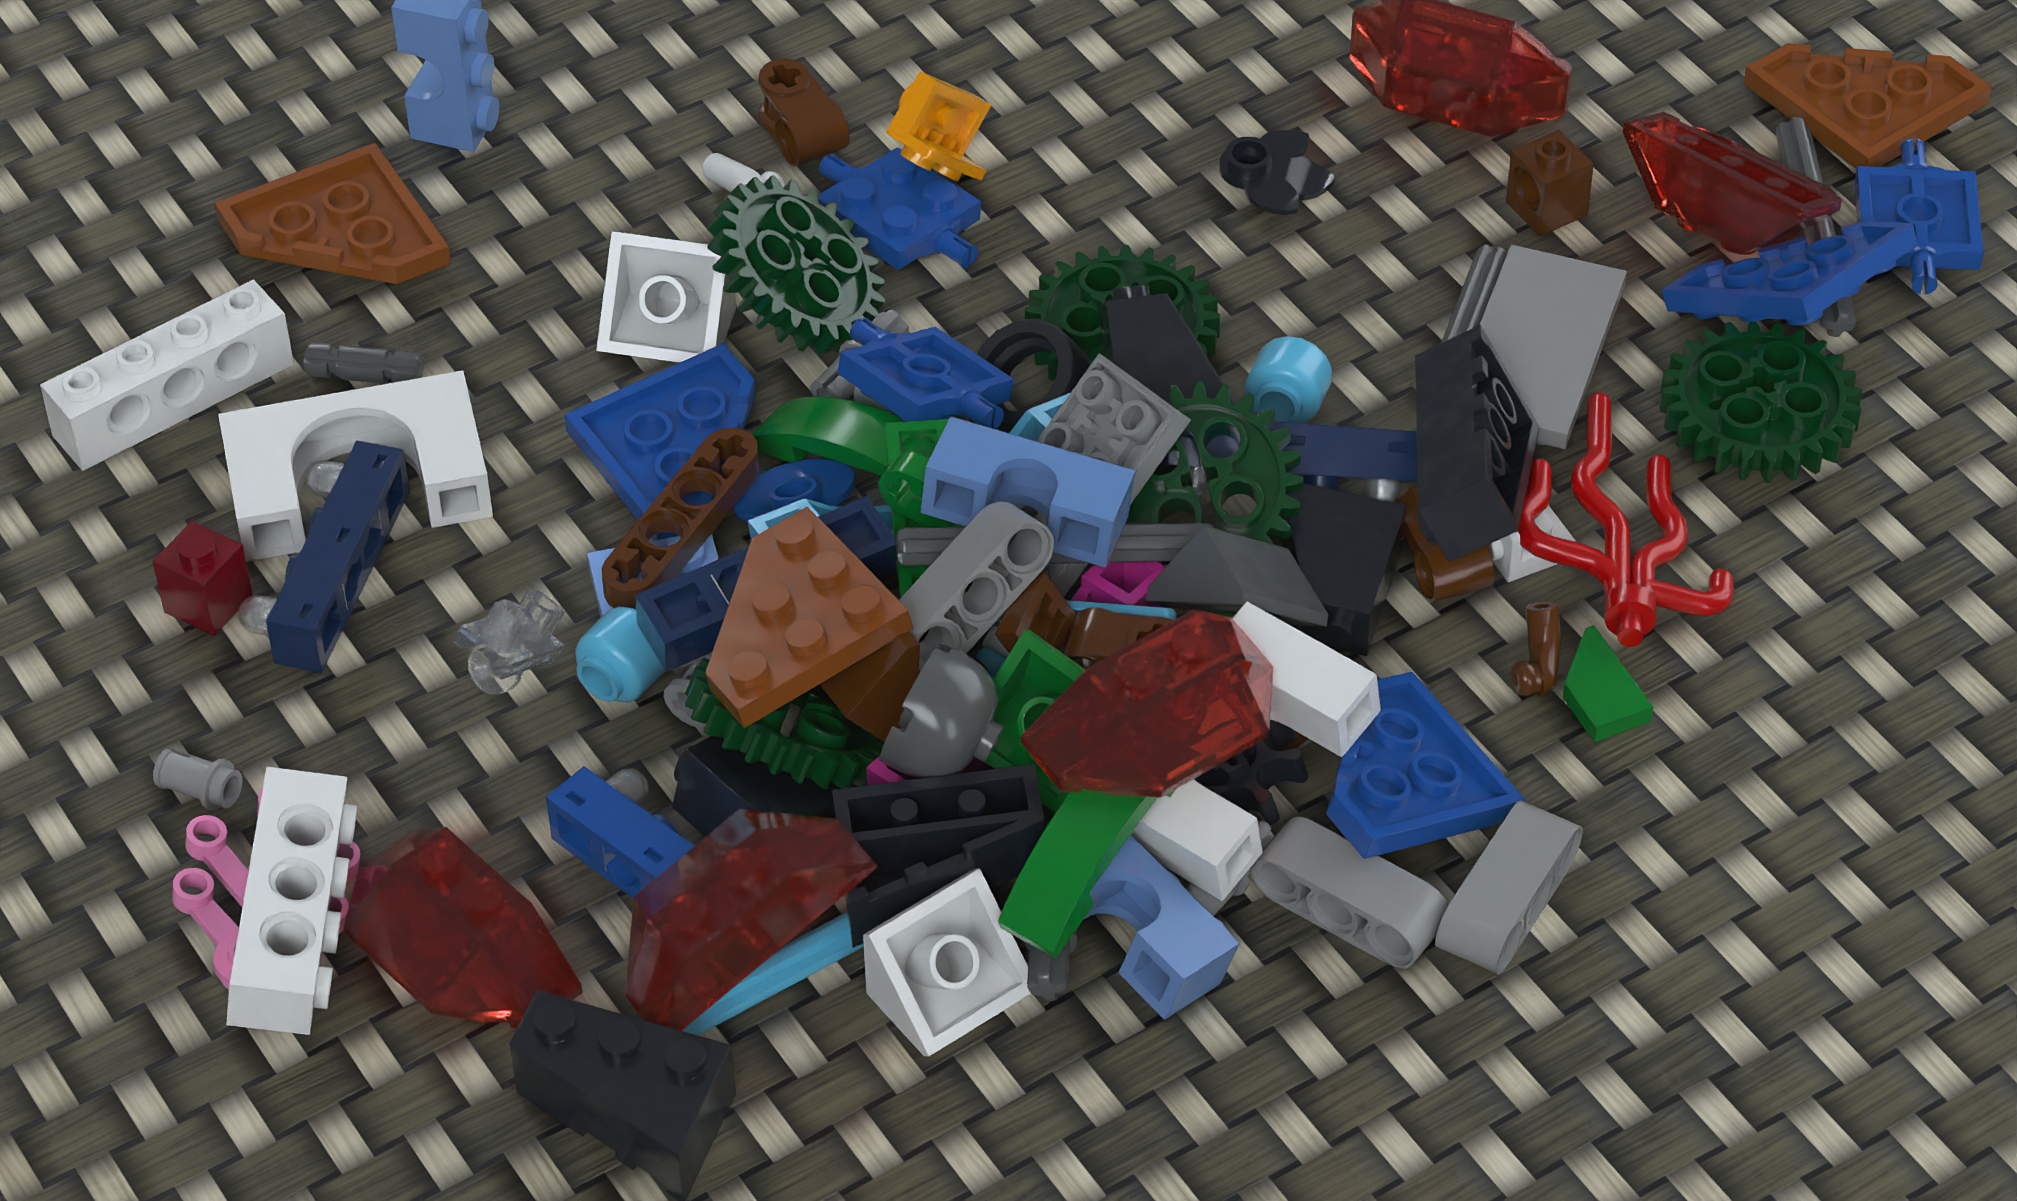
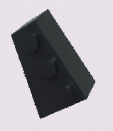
(935, 832)
(627, 1083)

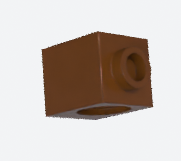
(1549, 182)

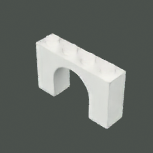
(279, 442)
(1311, 693)

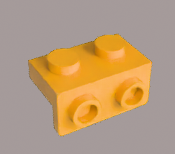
(938, 125)

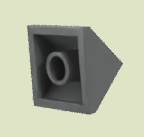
(1226, 570)

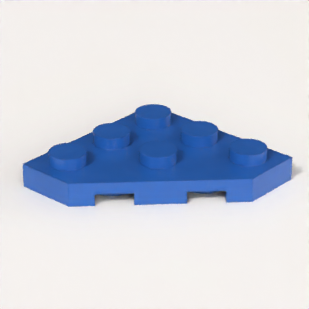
(1792, 277)
(656, 424)
(1415, 776)

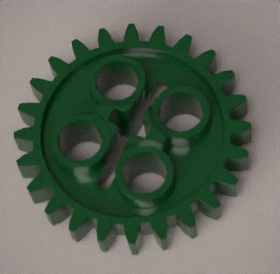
(794, 263)
(1076, 293)
(1760, 401)
(1253, 470)
(820, 744)

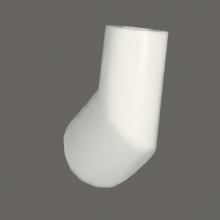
(730, 173)

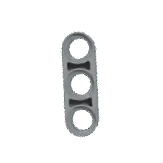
(997, 576)
(1509, 887)
(1349, 896)

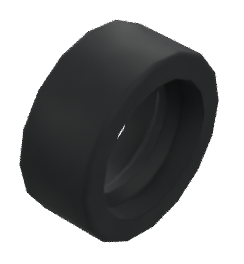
(1023, 338)

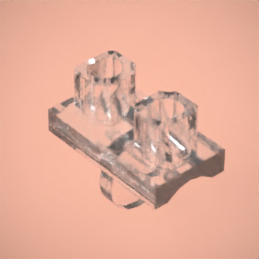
(511, 641)

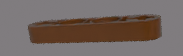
(673, 515)

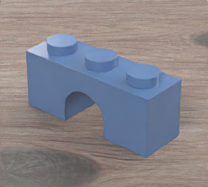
(453, 90)
(1078, 494)
(1177, 943)

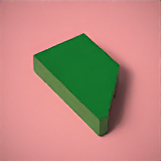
(1603, 690)

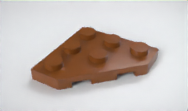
(1865, 100)
(339, 219)
(797, 618)

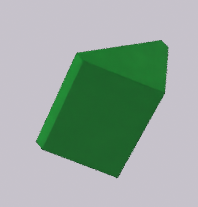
(1026, 687)

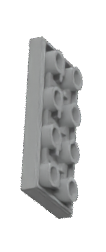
(1549, 331)
(1115, 422)

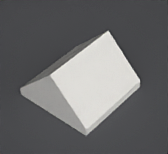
(663, 299)
(944, 964)

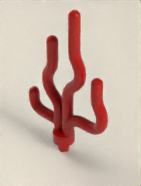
(1628, 588)

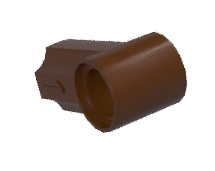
(1434, 572)

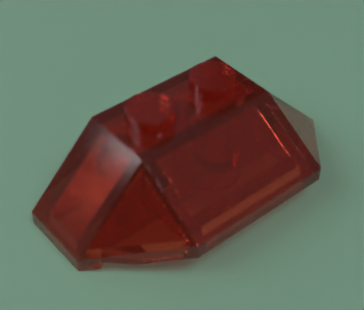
(1458, 66)
(1723, 185)
(1157, 711)
(733, 908)
(454, 931)

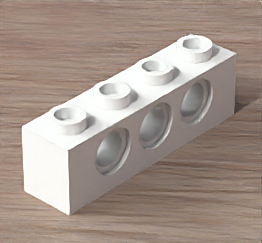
(167, 374)
(289, 900)

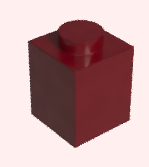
(202, 578)

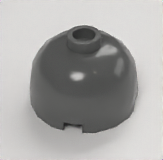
(945, 718)

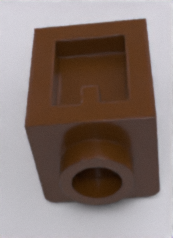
(1039, 610)

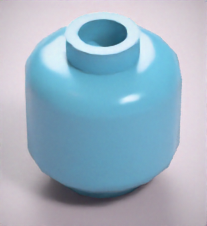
(1290, 379)
(616, 658)

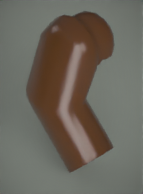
(1544, 647)

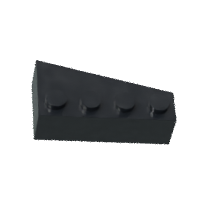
(1470, 445)

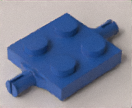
(1938, 204)
(902, 209)
(924, 375)

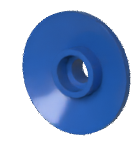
(812, 479)

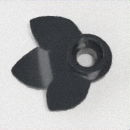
(1274, 170)

